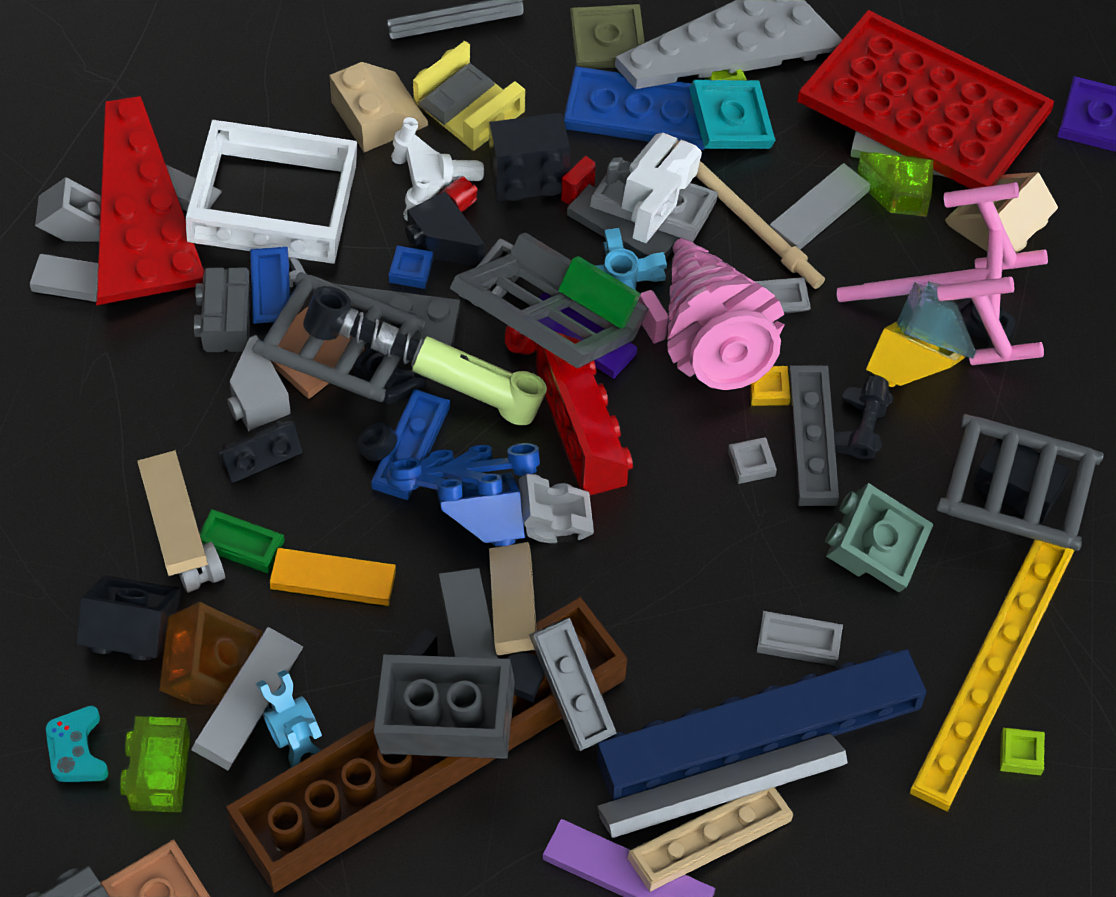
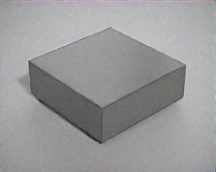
(752, 460)

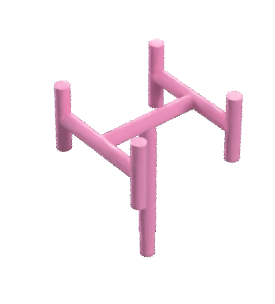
(980, 284)

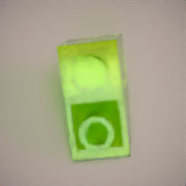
(898, 181)

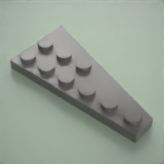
(731, 38)

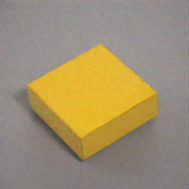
(771, 388)

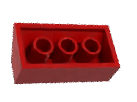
(584, 422)

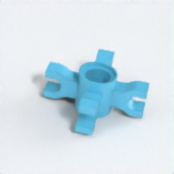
(625, 261)
(289, 719)

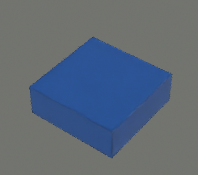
(410, 267)

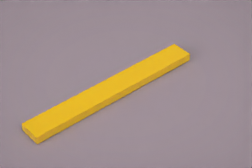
(990, 675)

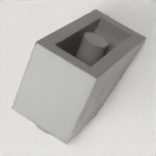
(69, 212)
(257, 390)

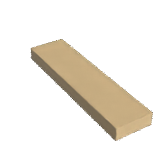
(172, 513)
(512, 598)
(708, 837)

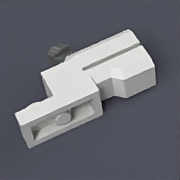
(654, 181)

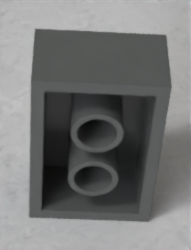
(444, 706)

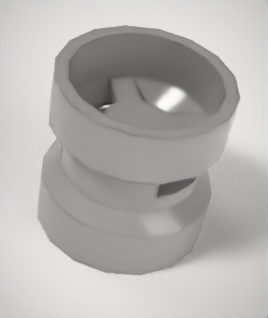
(212, 572)

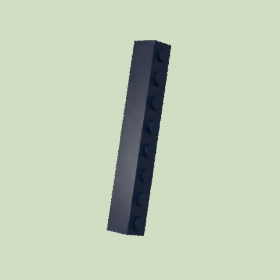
(761, 723)

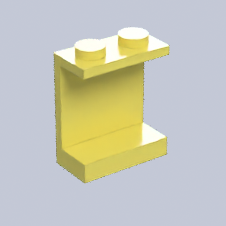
(472, 123)

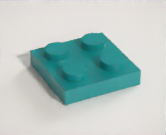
(731, 114)

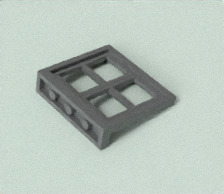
(545, 270)

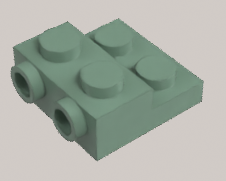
(878, 537)

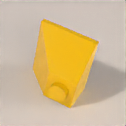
(907, 359)

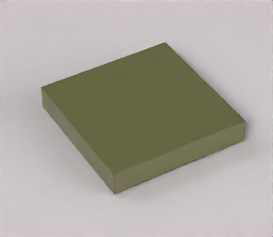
(604, 33)

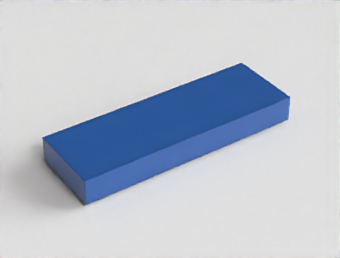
(415, 436)

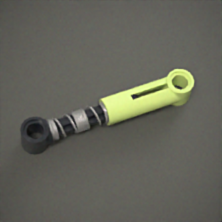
(514, 394)

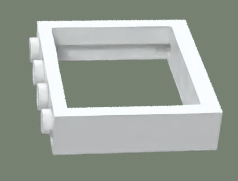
(256, 232)

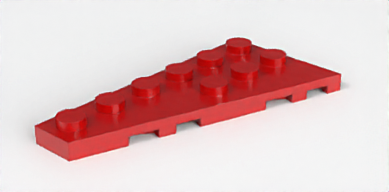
(140, 215)

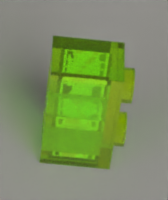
(157, 764)

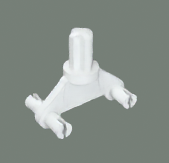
(427, 167)

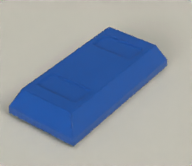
(269, 283)

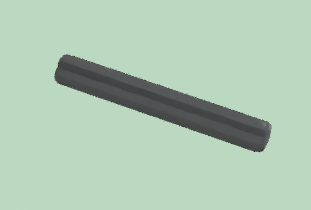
(453, 17)

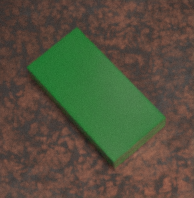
(599, 292)
(241, 540)

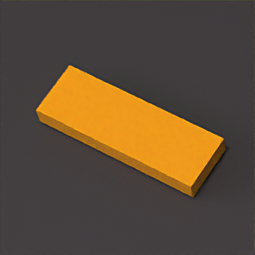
(333, 576)

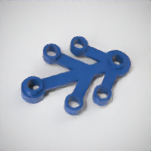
(411, 473)

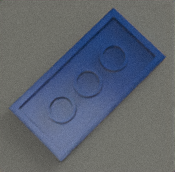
(611, 106)

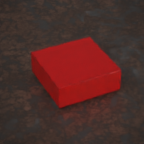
(577, 179)

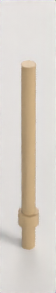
(791, 257)

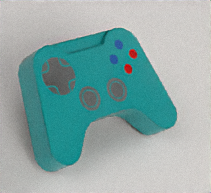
(69, 747)

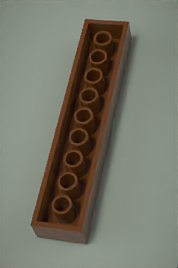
(357, 790)

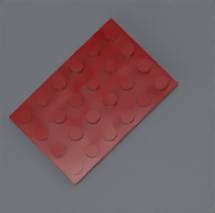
(926, 101)

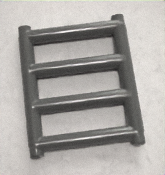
(339, 374)
(1029, 525)

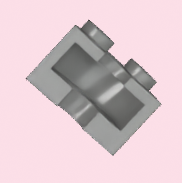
(554, 510)

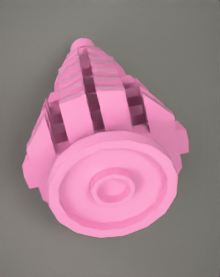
(720, 320)

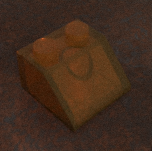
(204, 653)

